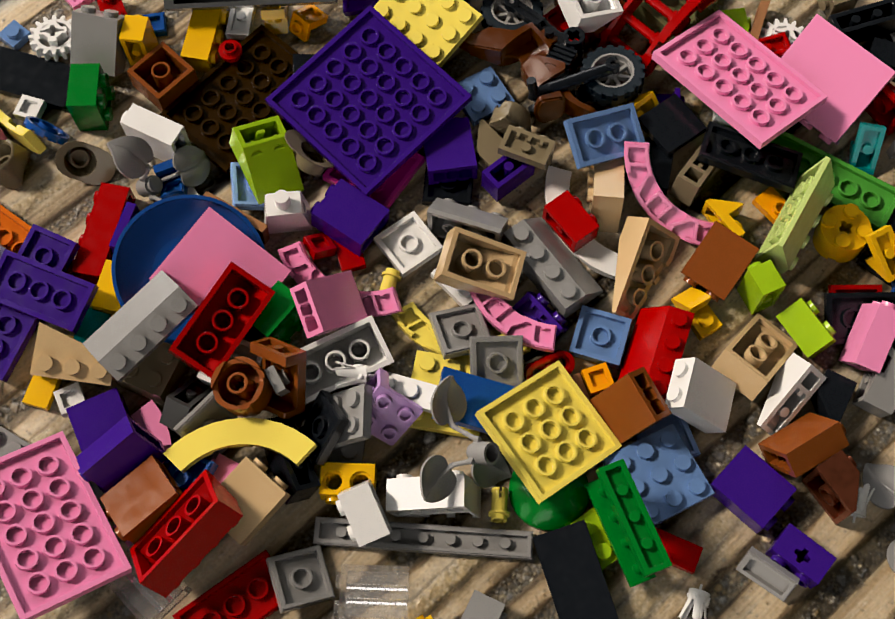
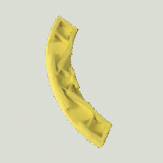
(21, 134)
(420, 331)
(239, 433)

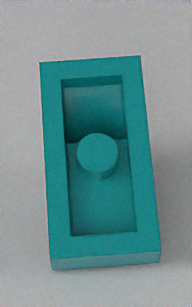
(867, 147)

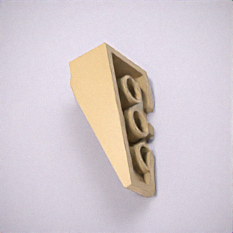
(642, 255)

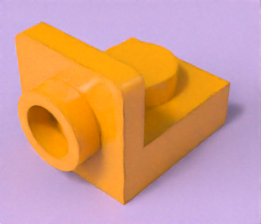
(305, 20)

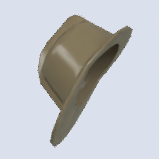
(306, 156)
(85, 162)

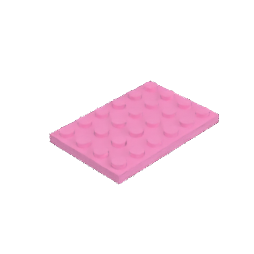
(739, 78)
(52, 530)

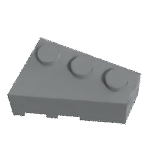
(877, 390)

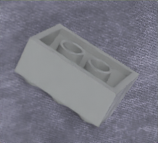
(447, 213)

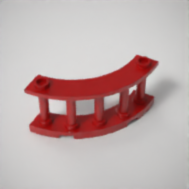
(676, 24)

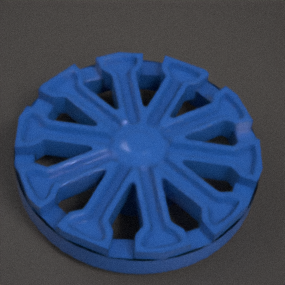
(44, 128)

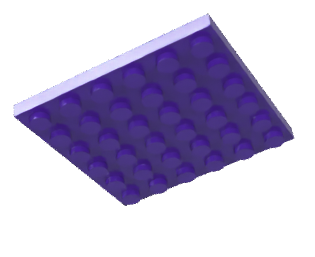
(368, 100)

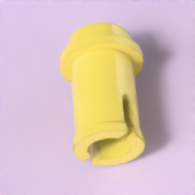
(390, 278)
(499, 505)

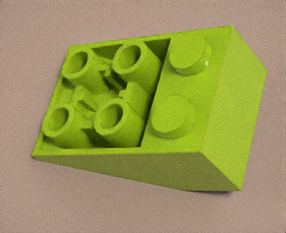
(265, 157)

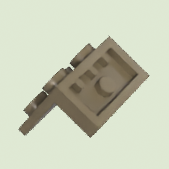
(527, 147)

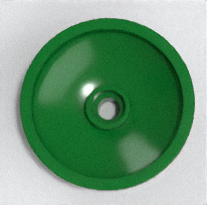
(554, 512)

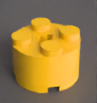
(841, 233)

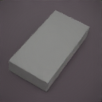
(767, 574)

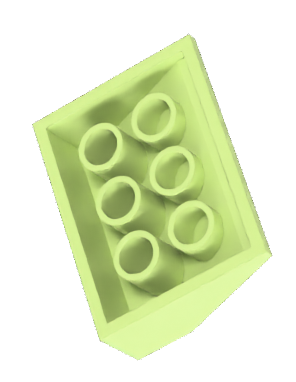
(798, 217)

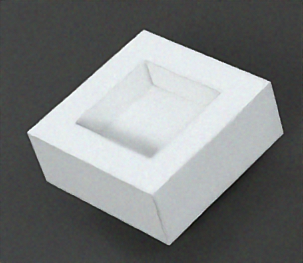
(29, 107)
(68, 397)

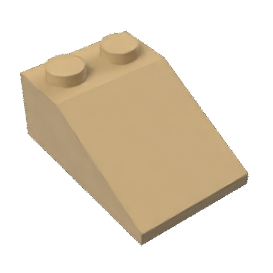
(479, 264)
(755, 356)

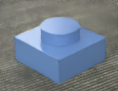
(14, 35)

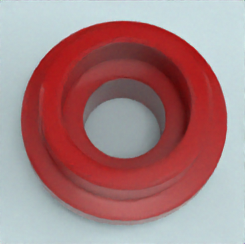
(233, 55)

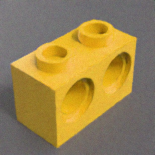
(349, 475)

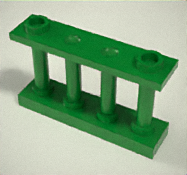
(627, 523)

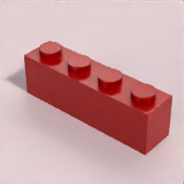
(100, 227)

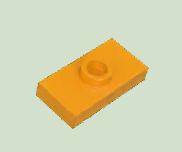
(769, 203)

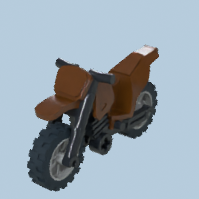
(551, 59)

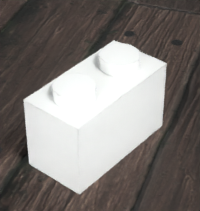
(363, 513)

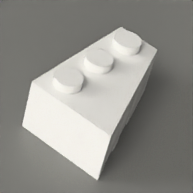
(405, 498)

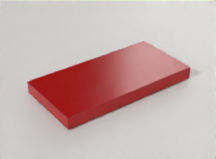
(241, 595)

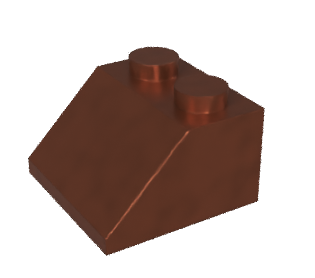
(835, 486)

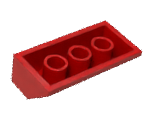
(221, 320)
(657, 342)
(185, 534)

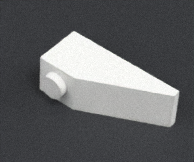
(789, 393)

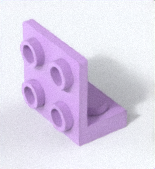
(390, 410)

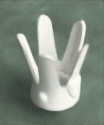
(357, 372)
(862, 502)
(700, 600)

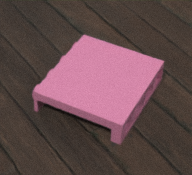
(841, 71)
(207, 252)

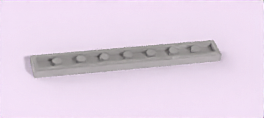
(432, 539)

